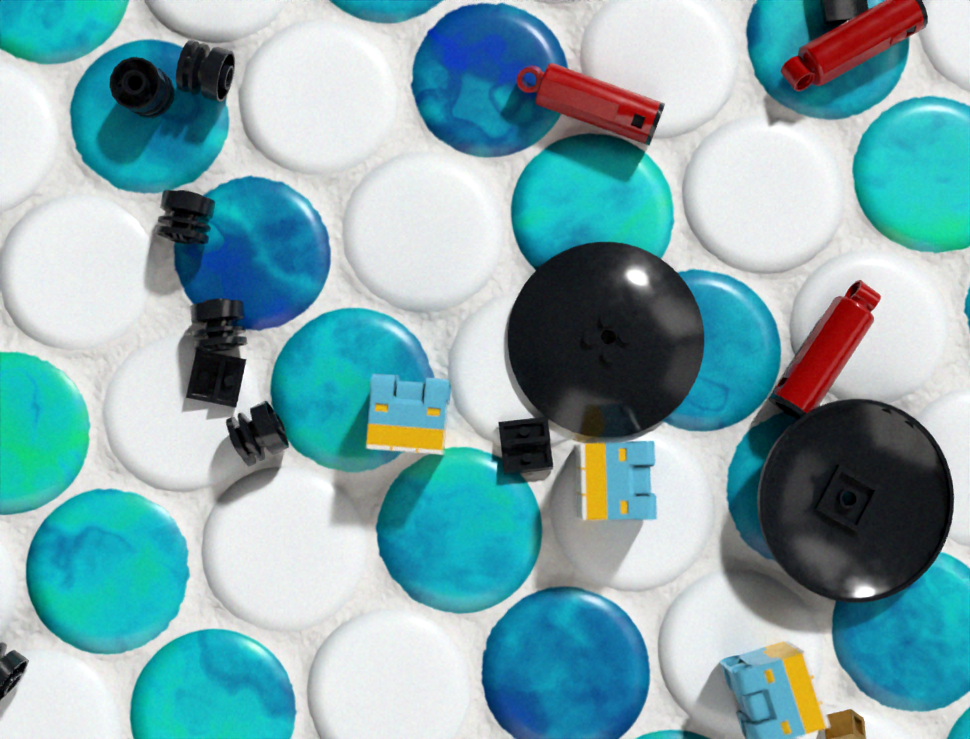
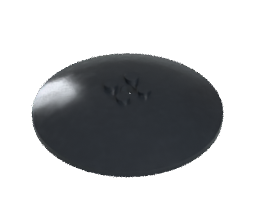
(595, 384)
(896, 510)

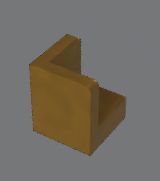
(845, 725)

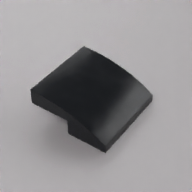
(841, 10)
(216, 378)
(525, 445)

